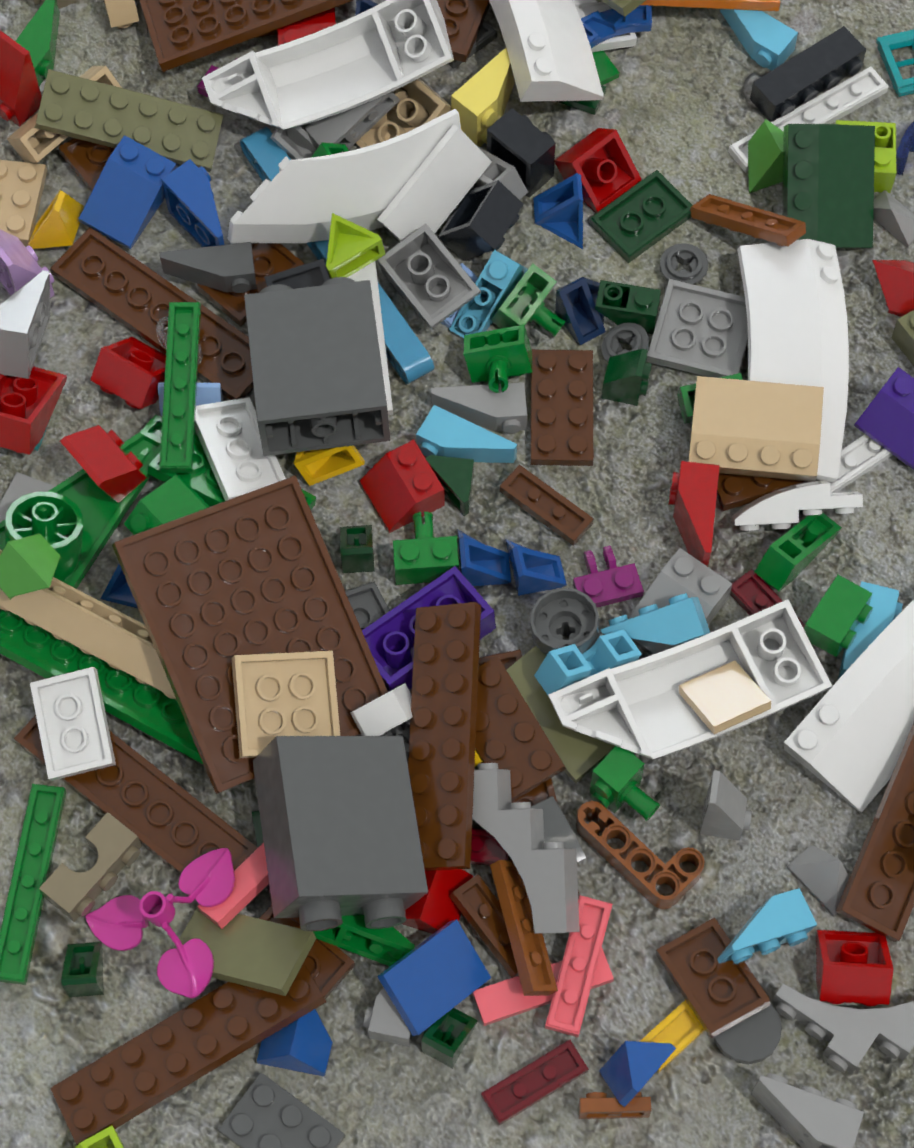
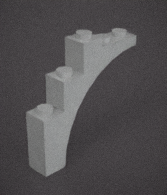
(546, 867)
(850, 1029)

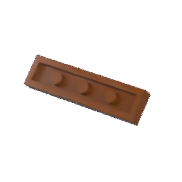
(748, 220)
(527, 947)

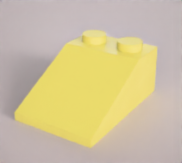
(484, 97)

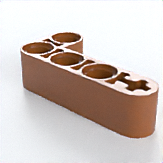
(635, 850)

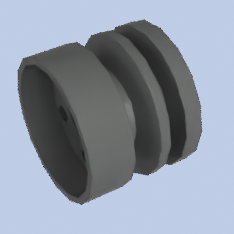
(564, 614)

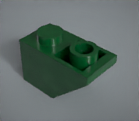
(628, 304)
(627, 377)

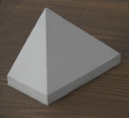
(295, 142)
(894, 218)
(821, 876)

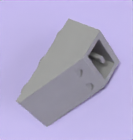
(807, 1115)

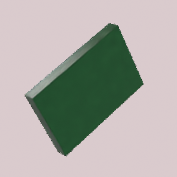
(642, 216)

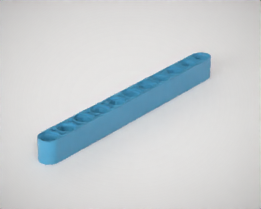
(402, 345)

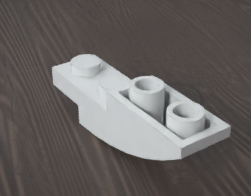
(783, 505)

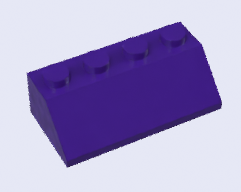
(891, 417)
(394, 633)

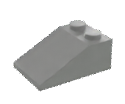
(428, 276)
(23, 326)
(682, 576)

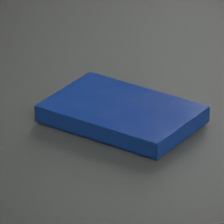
(434, 977)

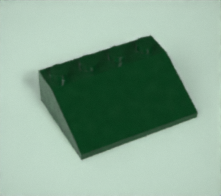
(830, 182)

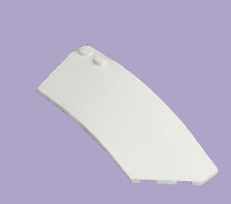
(548, 50)
(335, 65)
(349, 184)
(800, 329)
(641, 701)
(863, 719)

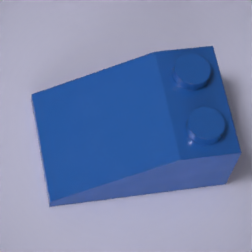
(127, 192)
(193, 203)

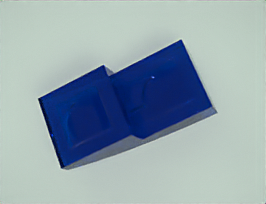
(905, 146)

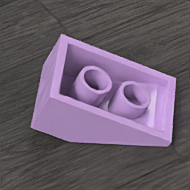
(18, 264)

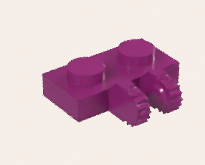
(610, 585)

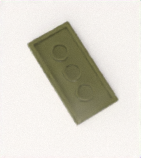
(576, 750)
(253, 950)

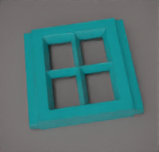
(885, 46)

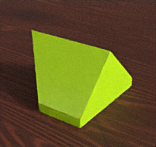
(351, 248)

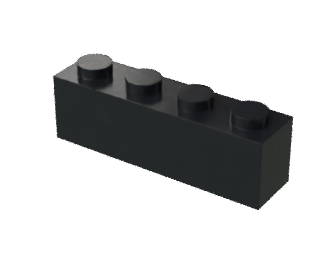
(808, 74)

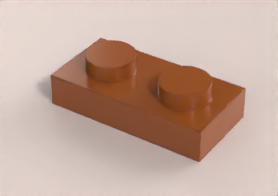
(598, 1106)

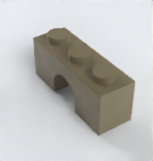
(76, 891)

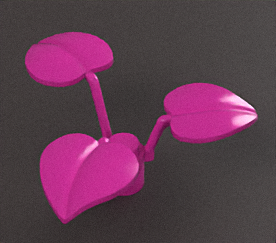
(188, 966)

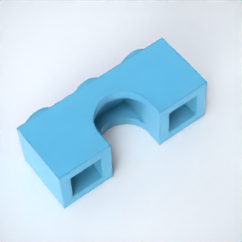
(568, 665)

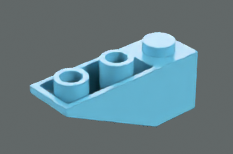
(496, 284)
(669, 625)
(776, 922)

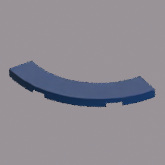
(611, 23)

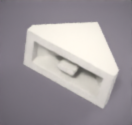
(384, 712)

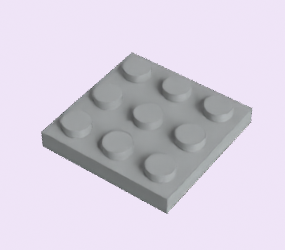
(700, 331)

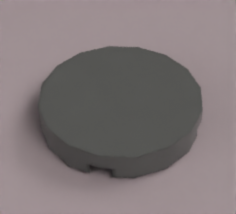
(752, 1038)

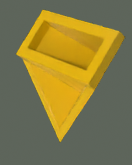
(58, 223)
(327, 463)

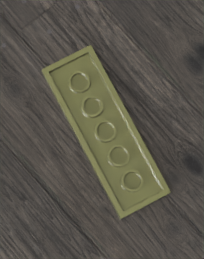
(107, 113)

